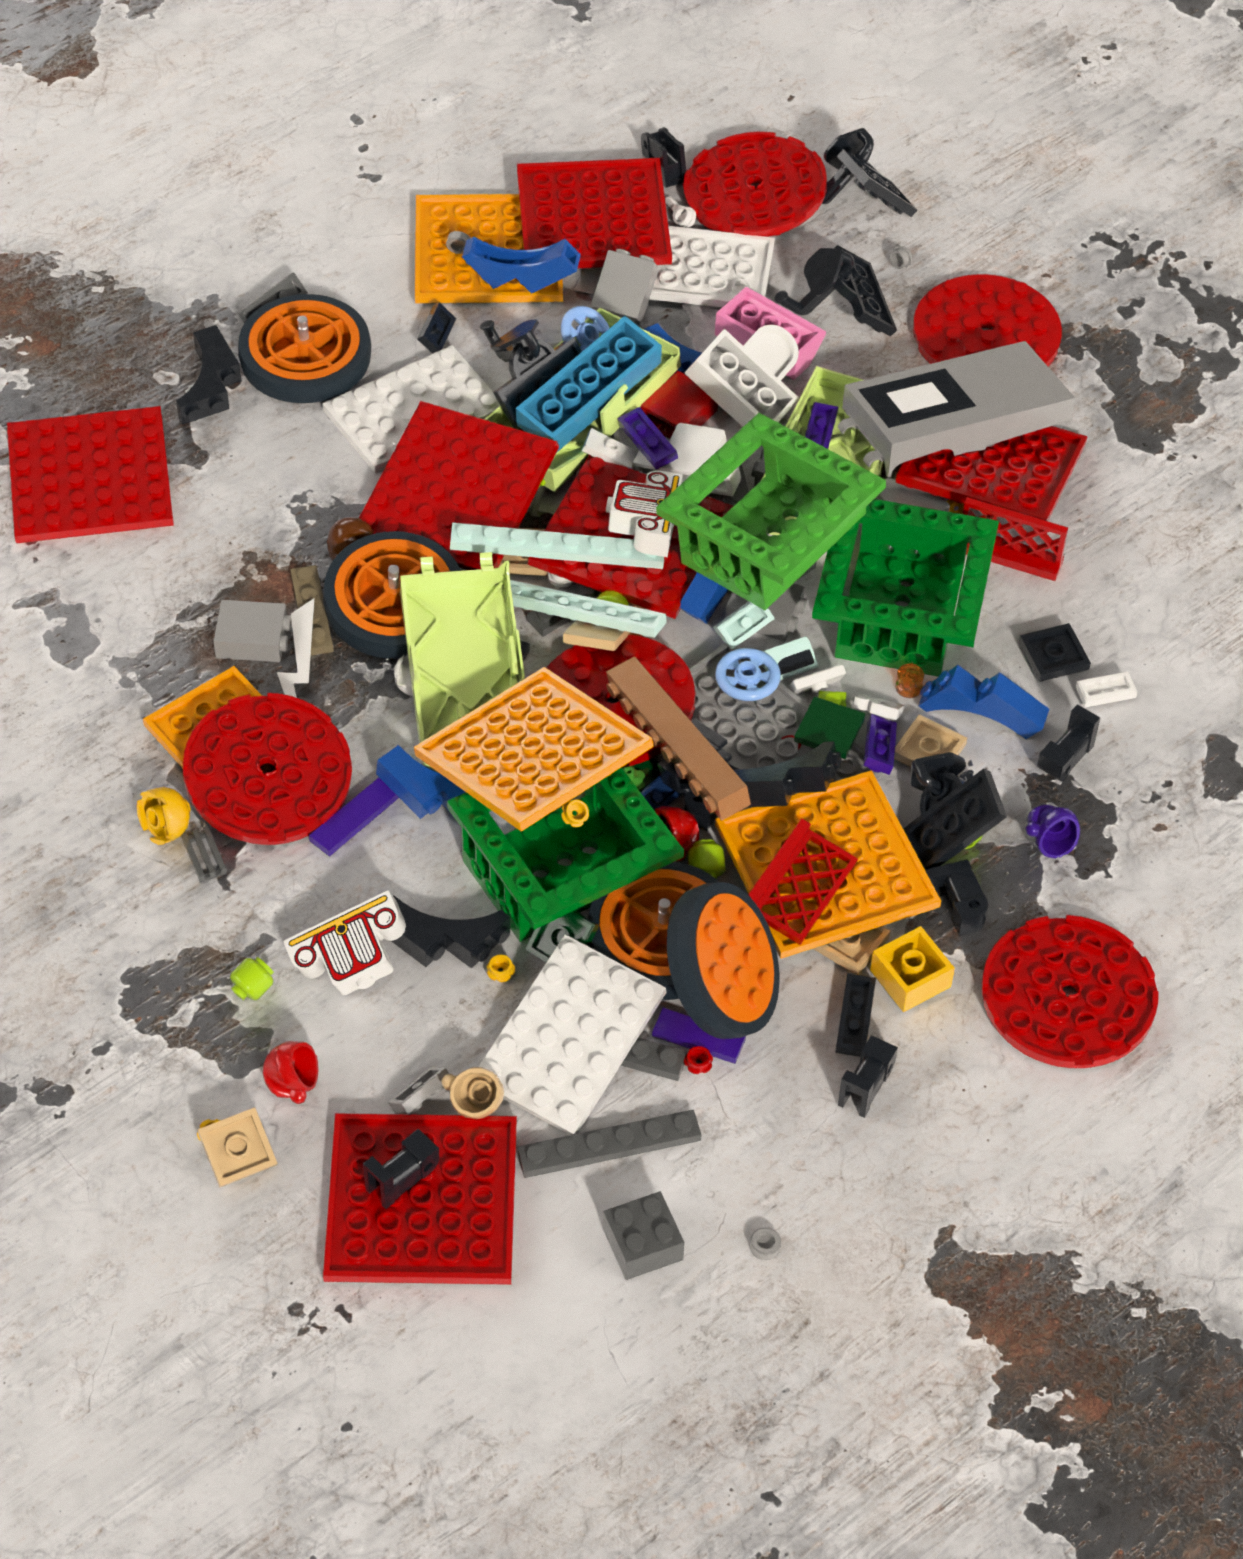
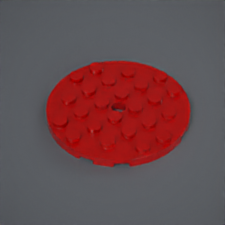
(788, 190)
(955, 311)
(587, 668)
(272, 807)
(1080, 1030)

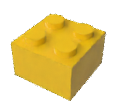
(912, 969)

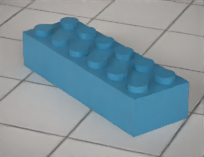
(589, 382)

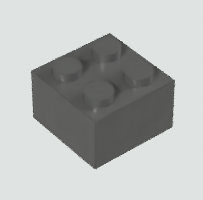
(643, 1235)

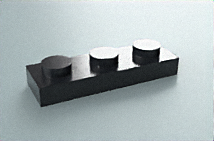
(855, 1014)

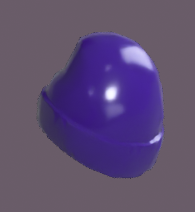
(1054, 830)

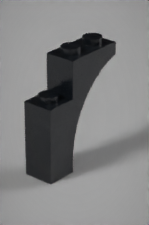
(217, 371)
(778, 782)
(467, 939)

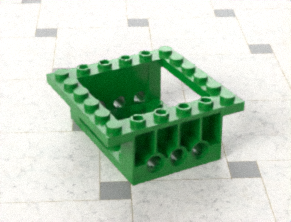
(912, 547)
(619, 826)

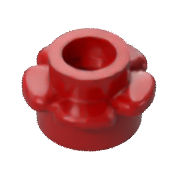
(698, 1054)

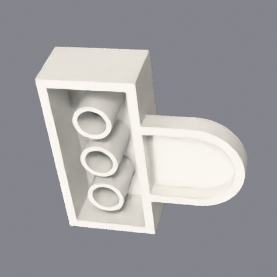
(749, 375)

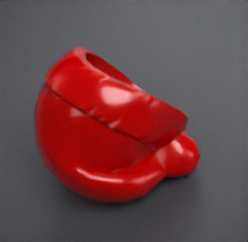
(681, 825)
(291, 1070)

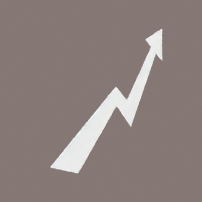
(302, 632)

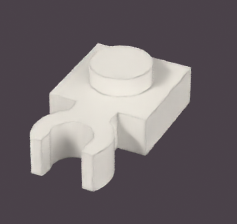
(879, 707)

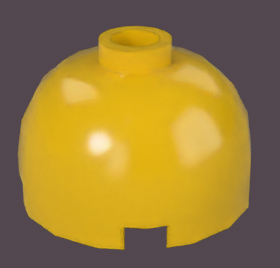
(163, 813)

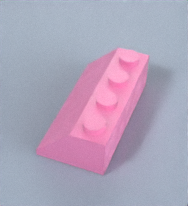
(752, 311)

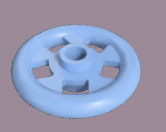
(585, 332)
(750, 668)

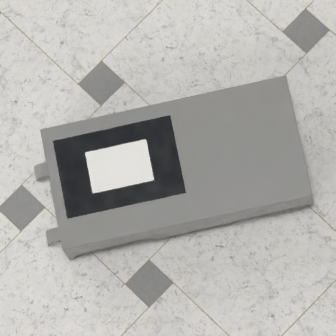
(956, 404)

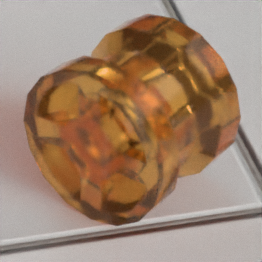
(904, 685)

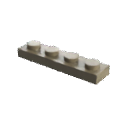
(306, 587)

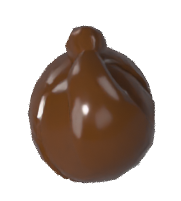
(346, 532)

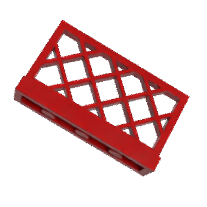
(1018, 556)
(783, 863)

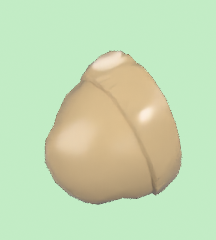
(474, 1092)

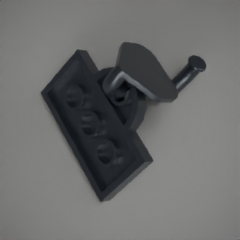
(850, 156)
(852, 278)
(530, 362)
(951, 806)

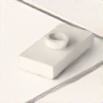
(608, 449)
(817, 681)
(1106, 689)

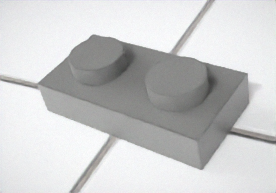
(426, 1085)

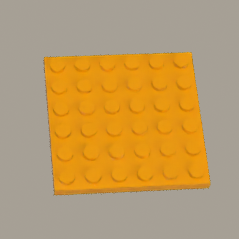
(446, 275)
(533, 748)
(856, 817)

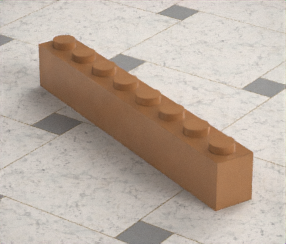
(678, 739)

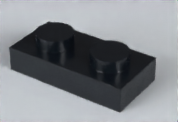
(436, 328)

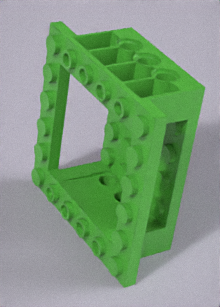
(800, 481)

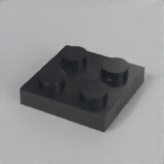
(1054, 652)

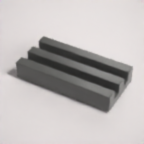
(198, 836)

